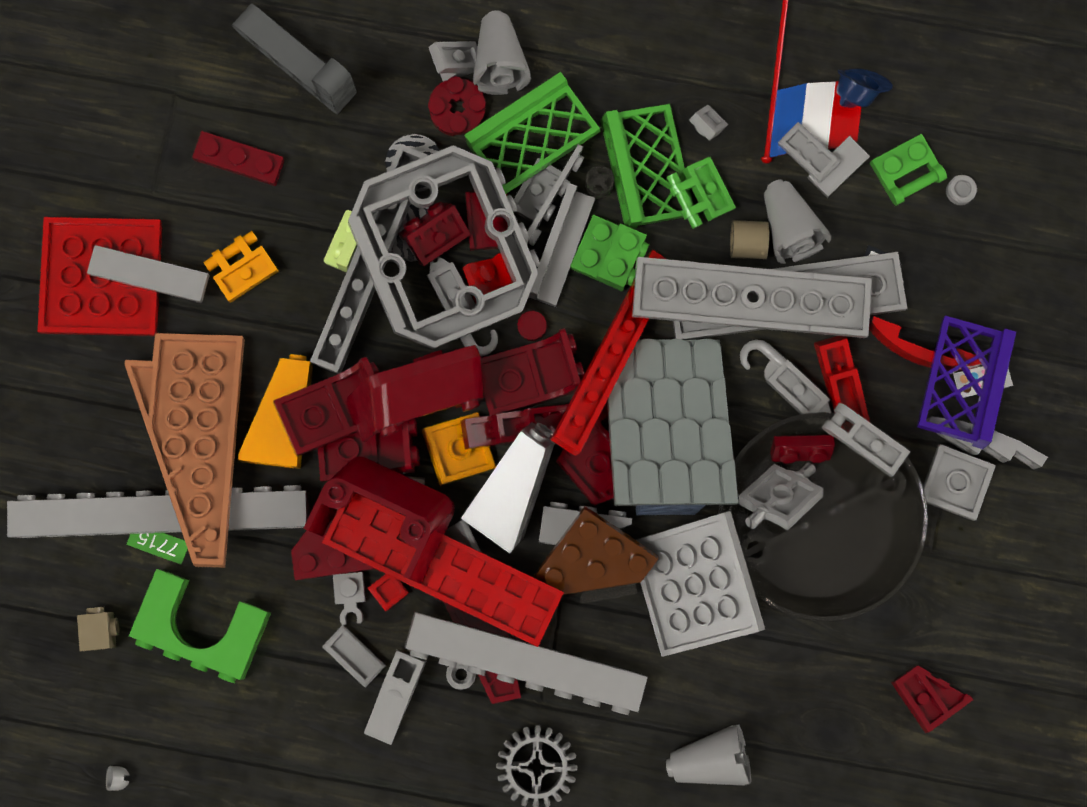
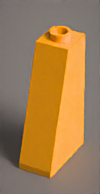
(266, 439)

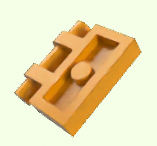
(244, 273)

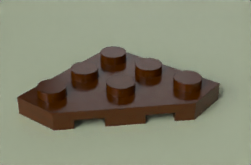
(595, 557)

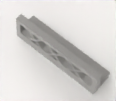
(561, 246)

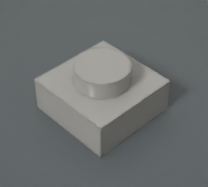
(708, 122)

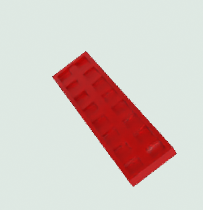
(455, 575)

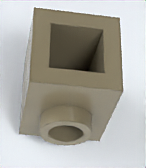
(97, 629)

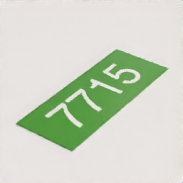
(160, 545)

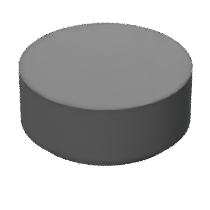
(961, 190)

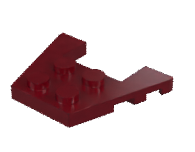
(592, 466)

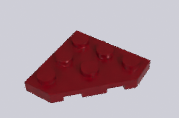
(316, 559)

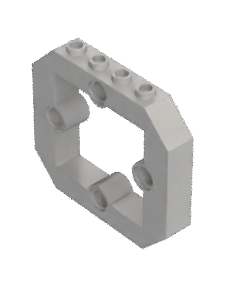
(434, 172)

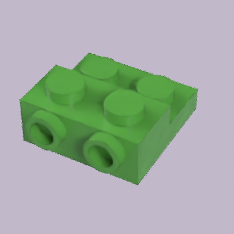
(609, 253)

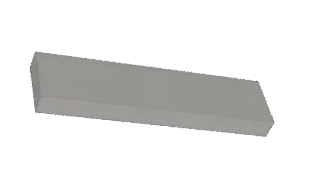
(148, 274)

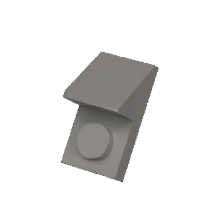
(454, 58)

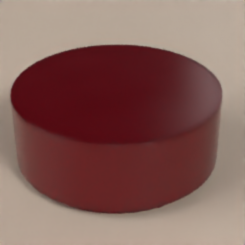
(532, 325)

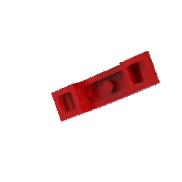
(888, 334)

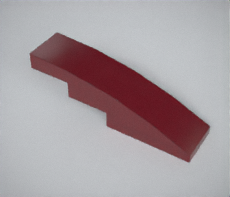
(505, 427)

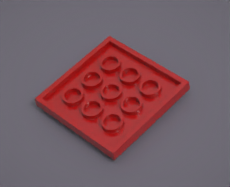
(89, 304)

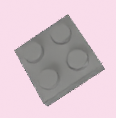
(957, 482)

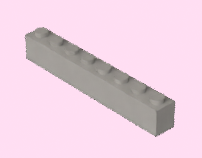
(357, 285)
(525, 662)

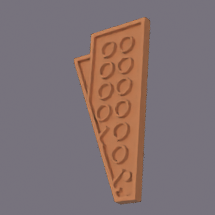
(192, 418)

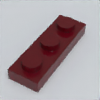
(238, 158)

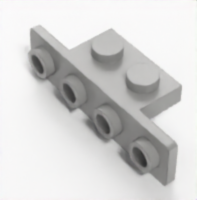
(538, 193)

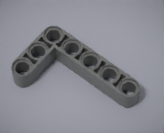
(326, 82)

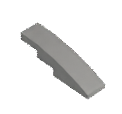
(1001, 447)

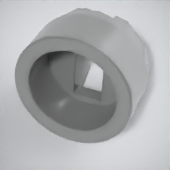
(115, 778)

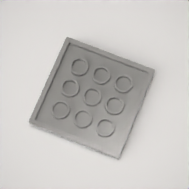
(699, 586)

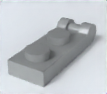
(866, 440)

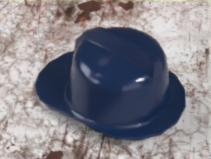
(860, 87)

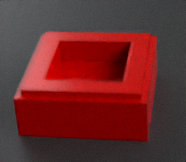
(388, 591)

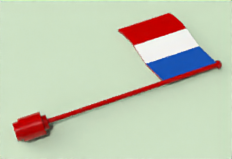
(810, 104)

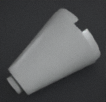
(499, 57)
(792, 223)
(712, 760)

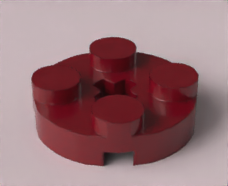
(456, 90)

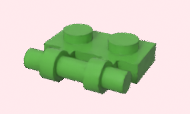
(707, 188)

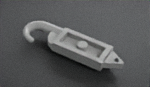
(446, 284)
(787, 380)

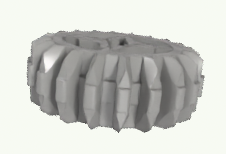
(551, 766)

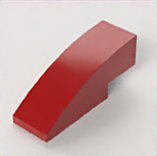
(840, 374)

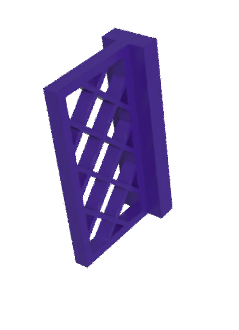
(990, 391)

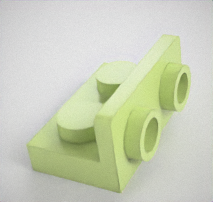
(342, 246)

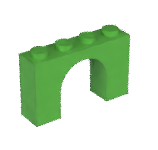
(158, 628)

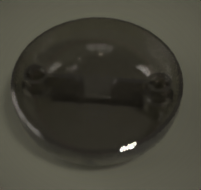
(848, 547)

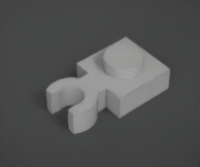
(349, 590)

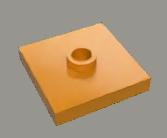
(449, 454)

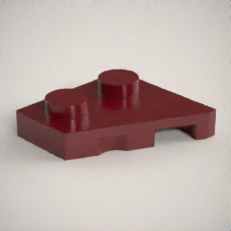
(929, 697)

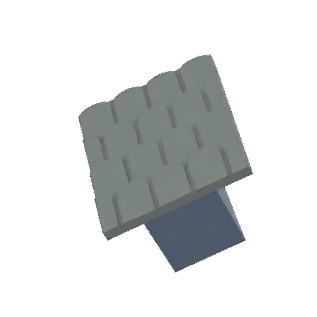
(671, 429)

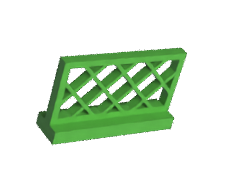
(523, 111)
(623, 163)

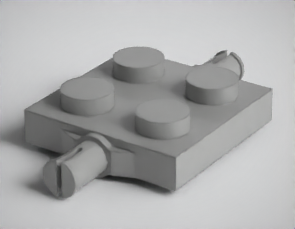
(781, 496)

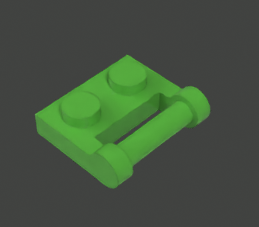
(903, 161)

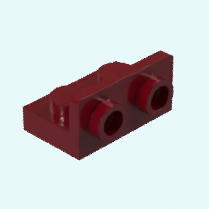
(434, 232)

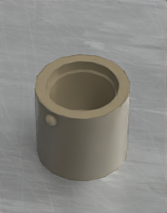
(749, 239)

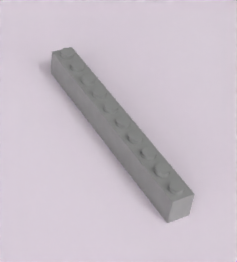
(147, 513)

